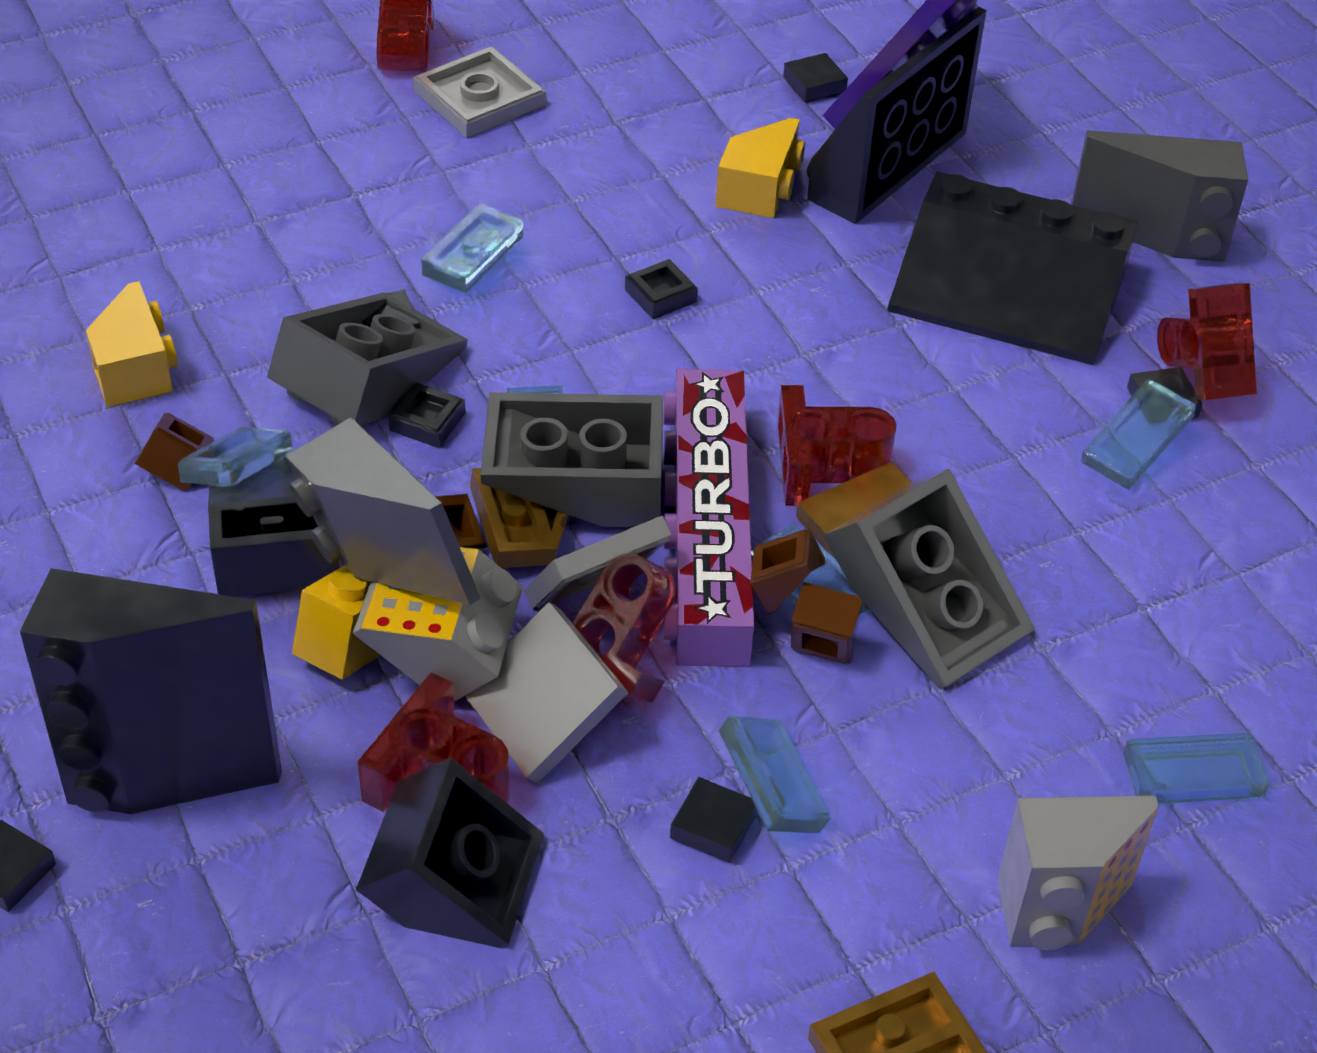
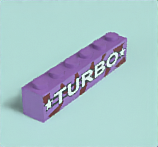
(711, 519)

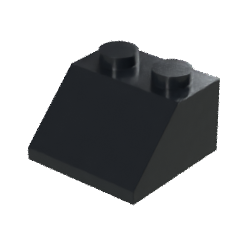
(451, 857)

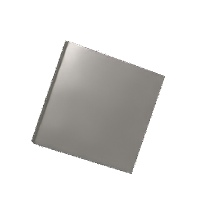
(479, 91)
(583, 567)
(546, 693)

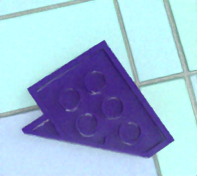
(919, 31)

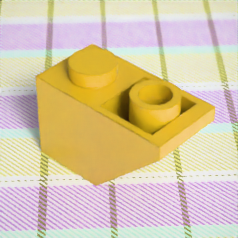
(759, 168)
(128, 350)
(327, 624)

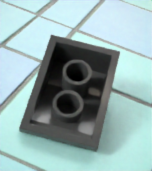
(1175, 187)
(356, 368)
(578, 453)
(377, 516)
(931, 577)

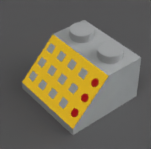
(441, 635)
(1070, 864)

